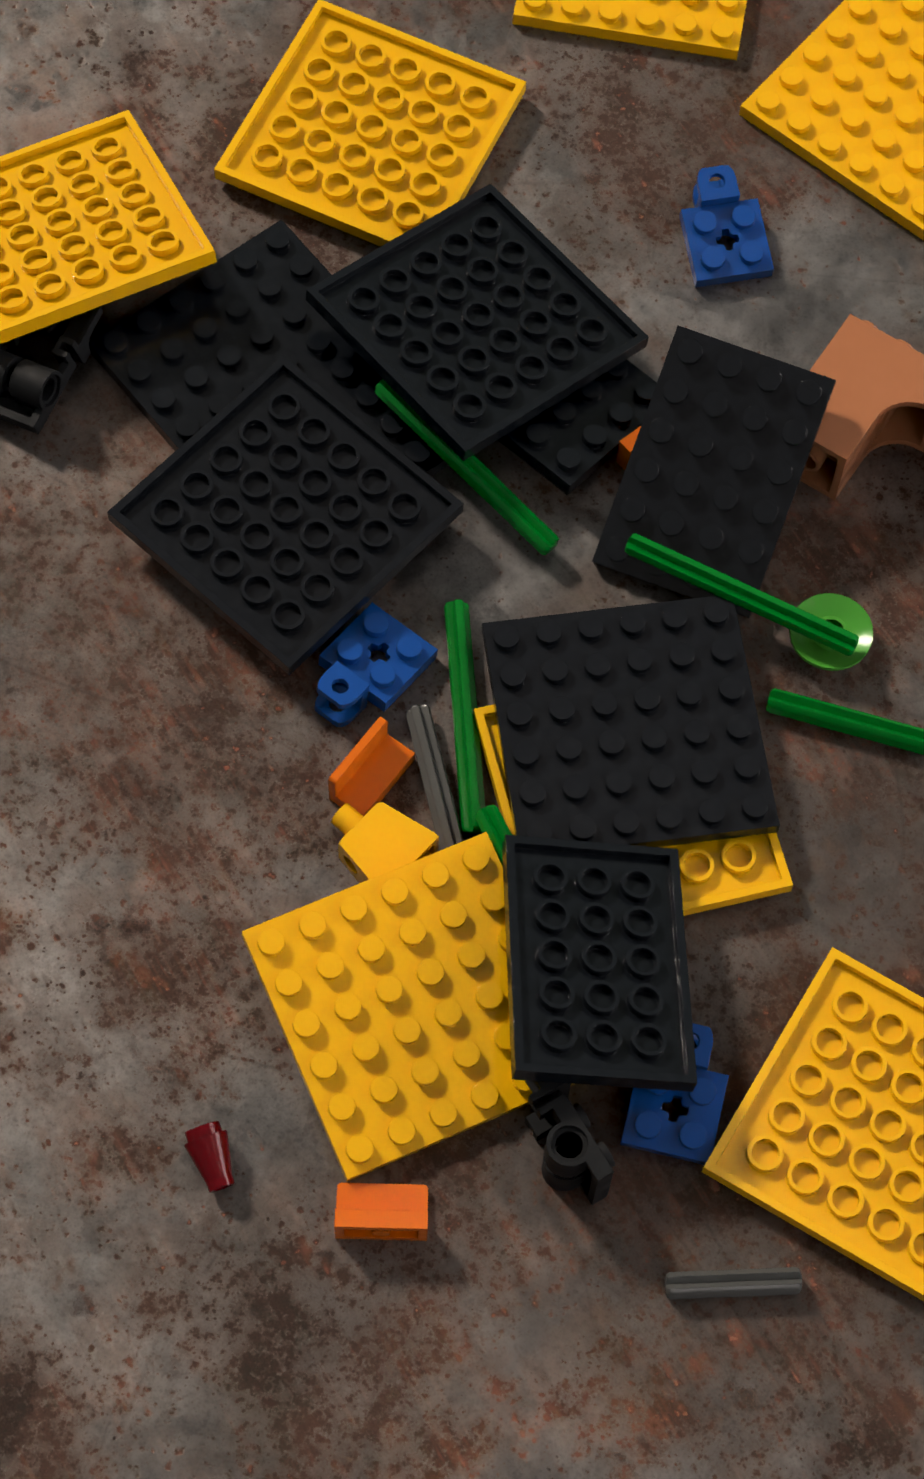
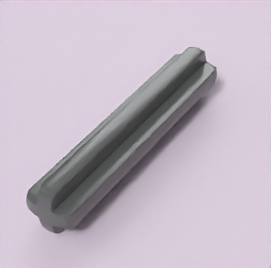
(733, 1283)

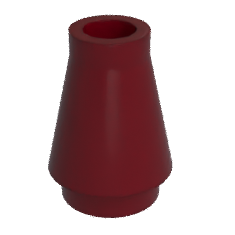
(211, 1155)

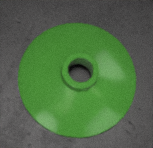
(843, 613)

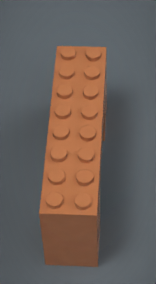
(872, 404)

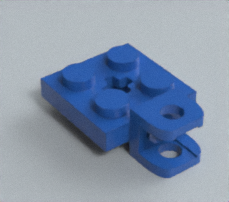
(719, 214)
(356, 679)
(692, 1135)

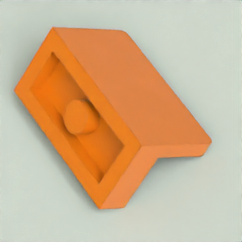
(370, 769)
(381, 1211)

